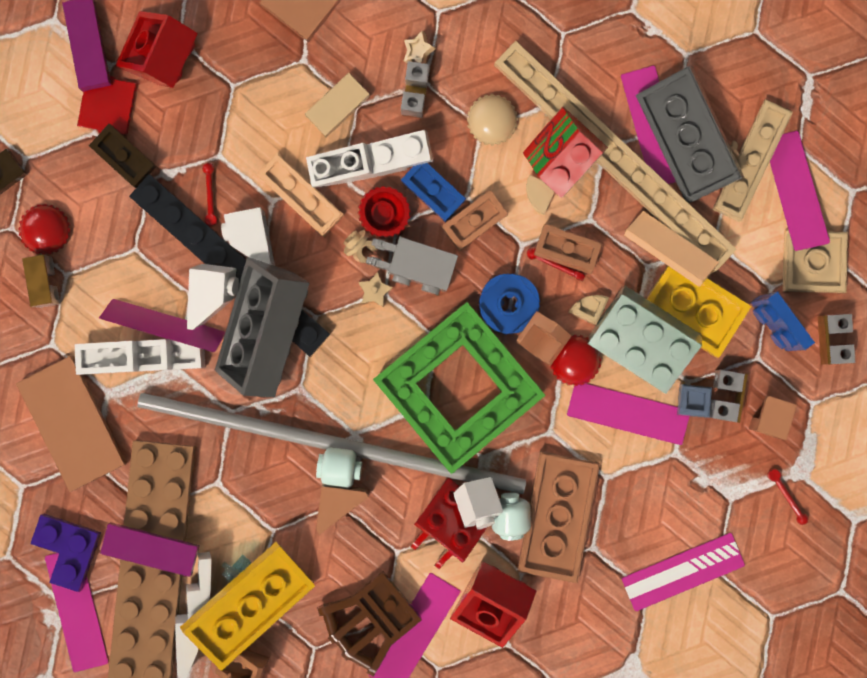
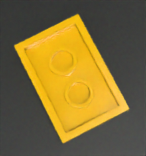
(704, 308)

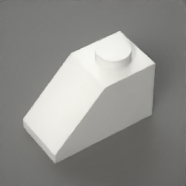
(249, 234)
(209, 292)

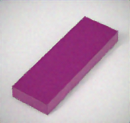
(86, 44)
(149, 549)

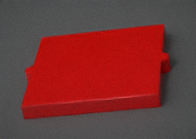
(108, 106)

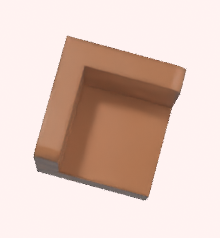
(543, 338)
(774, 418)

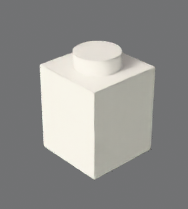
(478, 503)

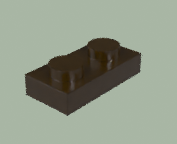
(122, 155)

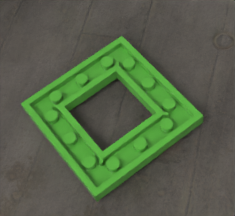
(516, 387)

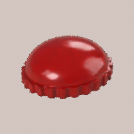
(384, 212)
(44, 229)
(576, 362)

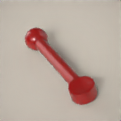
(210, 219)
(577, 275)
(775, 475)

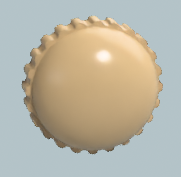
(492, 119)

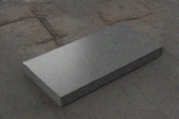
(689, 135)

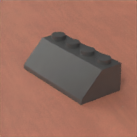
(261, 328)

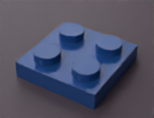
(786, 328)

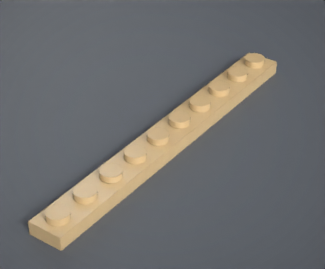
(618, 159)

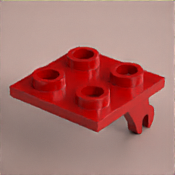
(444, 523)

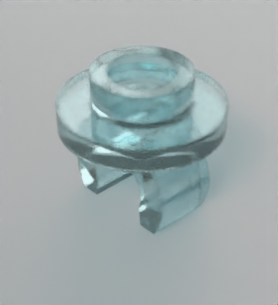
(232, 572)

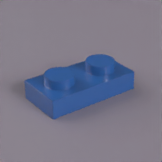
(433, 190)

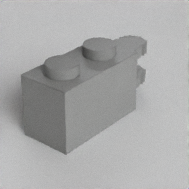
(417, 264)

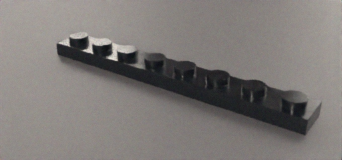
(211, 248)

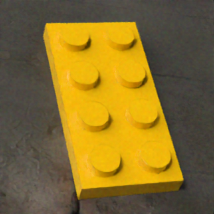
(247, 606)

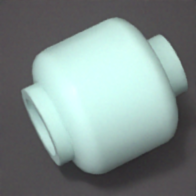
(338, 468)
(515, 519)

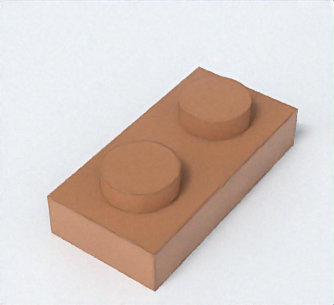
(474, 220)
(567, 249)

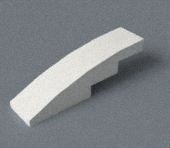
(136, 356)
(197, 596)

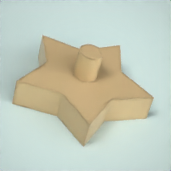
(418, 49)
(374, 290)

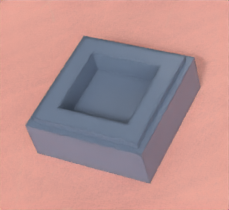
(694, 401)

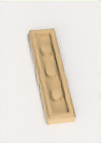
(753, 159)

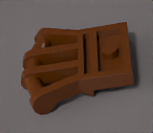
(387, 611)

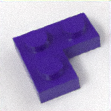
(75, 549)

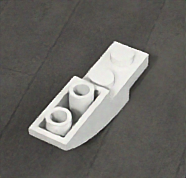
(369, 160)

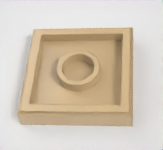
(816, 268)

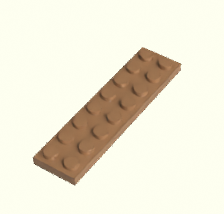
(146, 595)

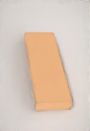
(300, 194)
(671, 248)

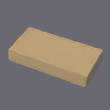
(337, 105)

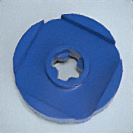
(510, 286)

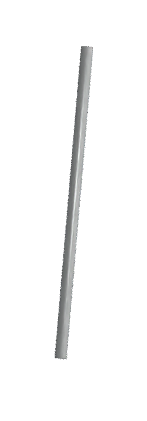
(324, 441)

